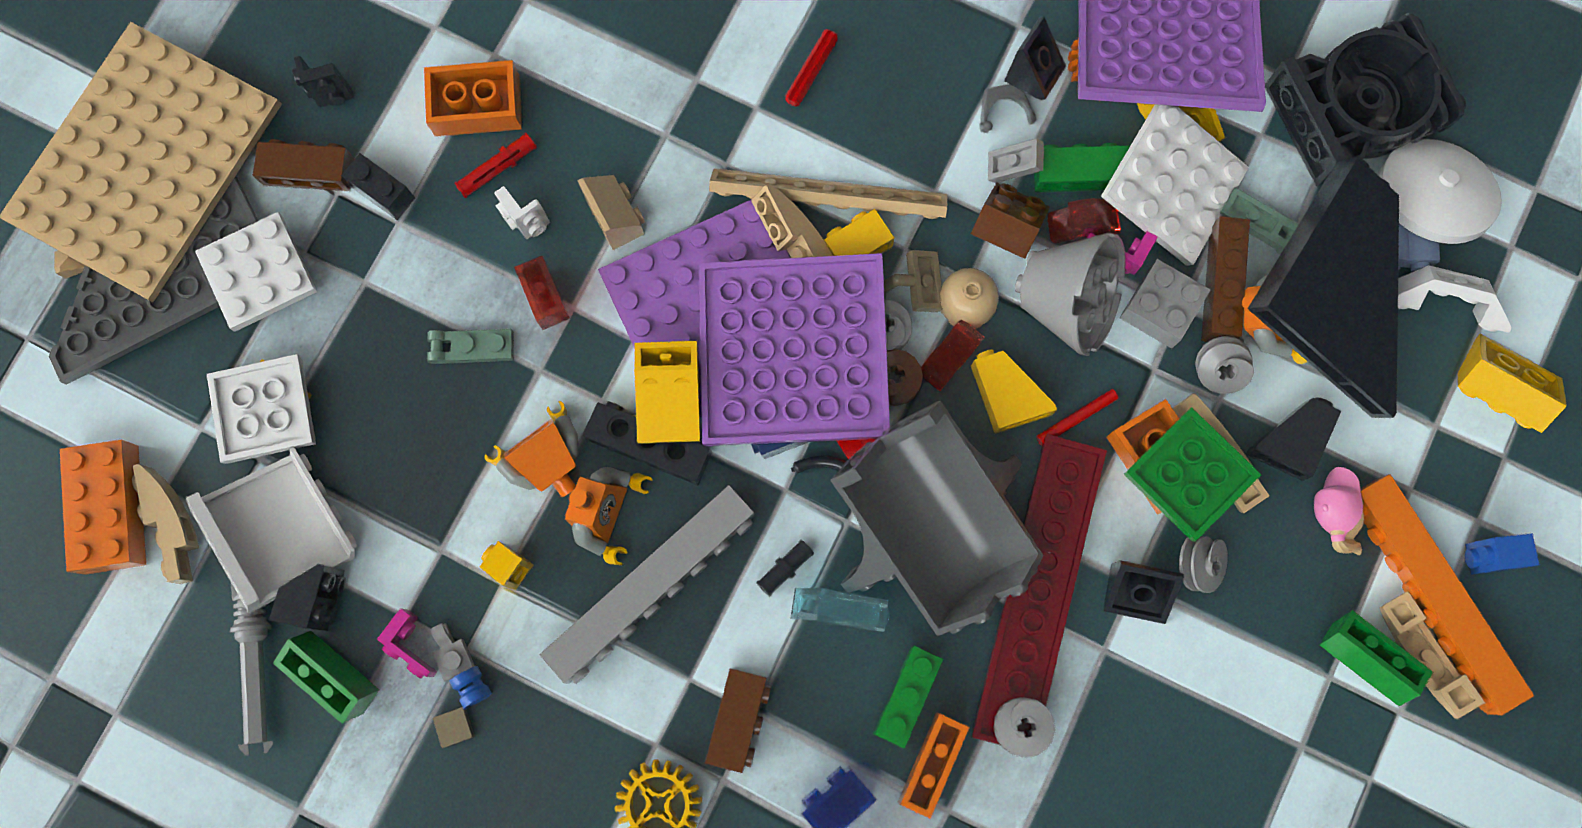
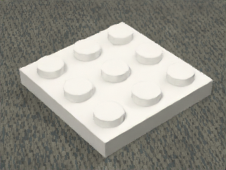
(256, 271)
(260, 409)

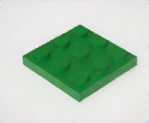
(1192, 474)

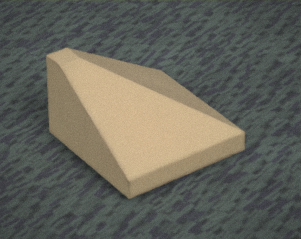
(66, 266)

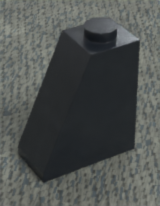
(1299, 439)

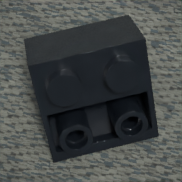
(310, 598)

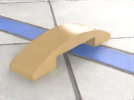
(1409, 631)

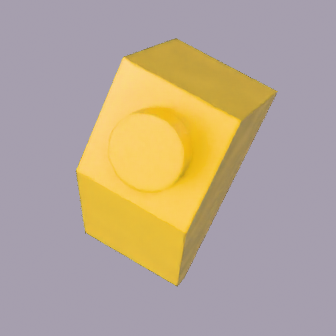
(505, 565)

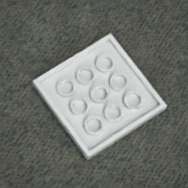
(1175, 181)

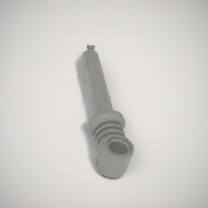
(250, 631)

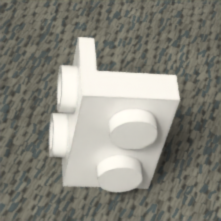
(529, 220)

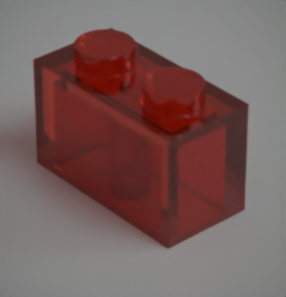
(542, 292)

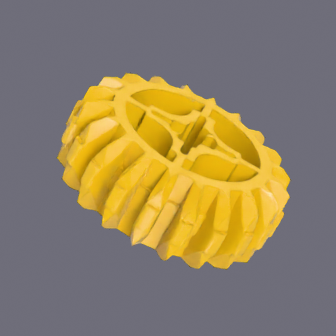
(668, 815)

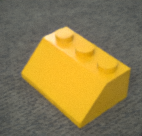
(1511, 384)

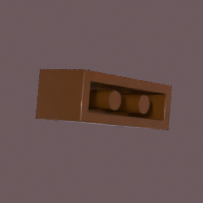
(302, 165)
(738, 721)

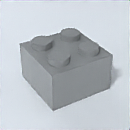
(1165, 303)

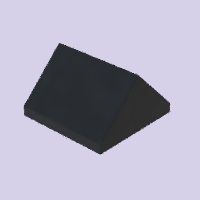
(1036, 63)
(1141, 591)

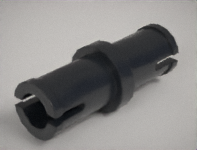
(785, 568)

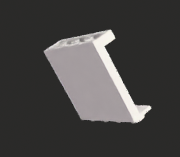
(272, 528)

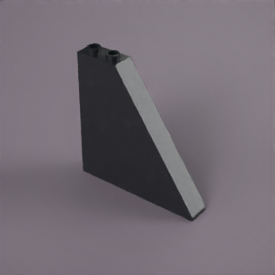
(1339, 287)

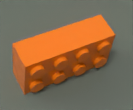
(101, 508)

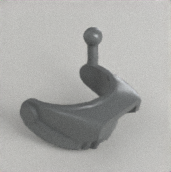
(1009, 92)

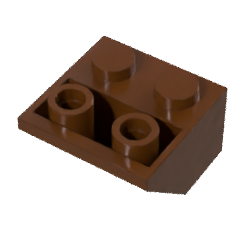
(1010, 219)

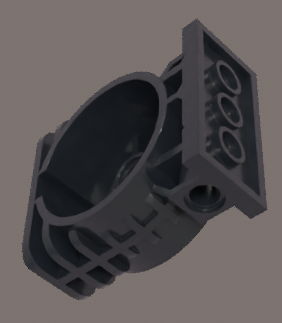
(1388, 68)

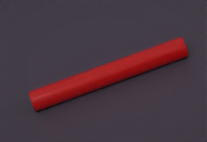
(1079, 415)

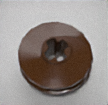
(909, 385)

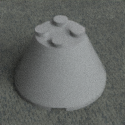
(1075, 289)

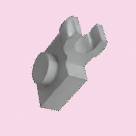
(452, 656)

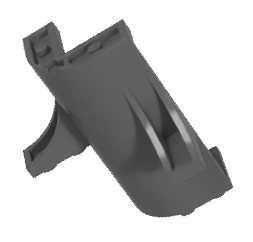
(937, 520)

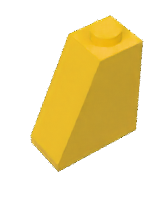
(1009, 392)

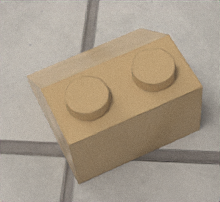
(612, 210)

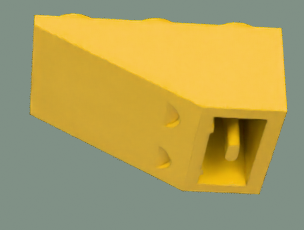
(667, 391)

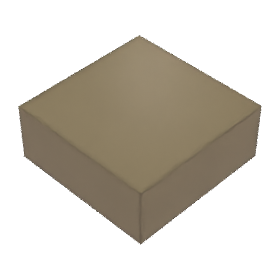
(453, 727)

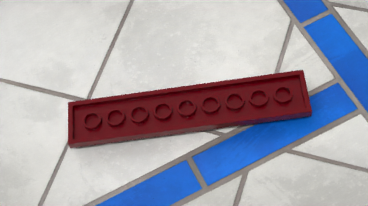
(1035, 620)

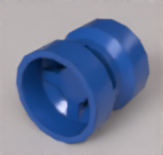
(476, 692)

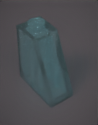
(839, 609)

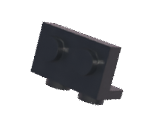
(322, 83)

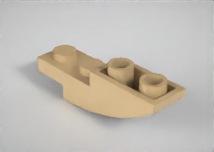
(788, 225)
(1256, 492)
(165, 511)

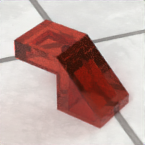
(951, 354)

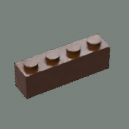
(1226, 278)

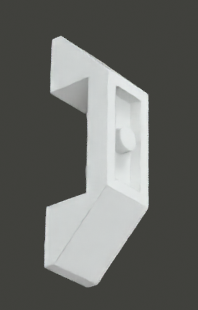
(1474, 290)

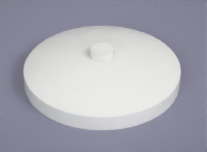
(1442, 191)

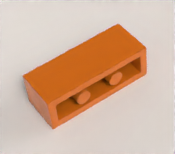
(933, 765)

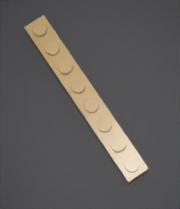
(839, 194)

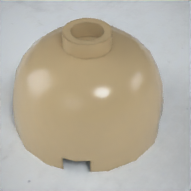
(969, 297)

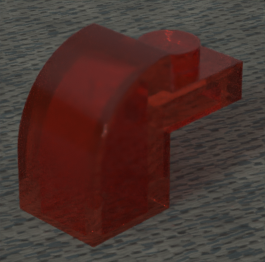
(1083, 218)

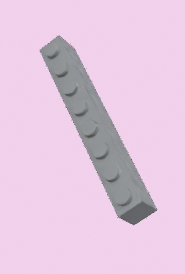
(647, 585)

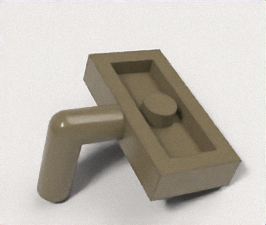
(922, 279)

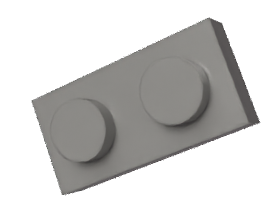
(1016, 160)

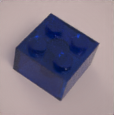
(838, 801)

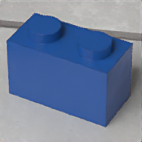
(1501, 554)

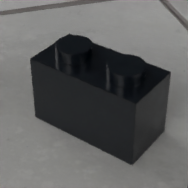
(378, 186)

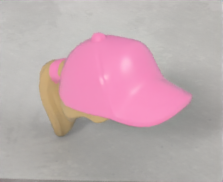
(1340, 509)

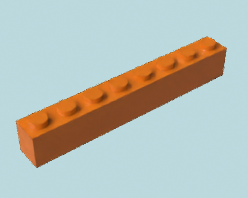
(1441, 597)

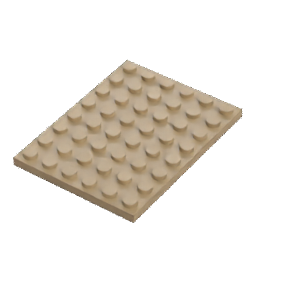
(141, 161)

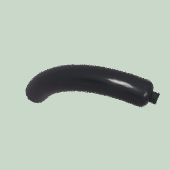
(817, 462)

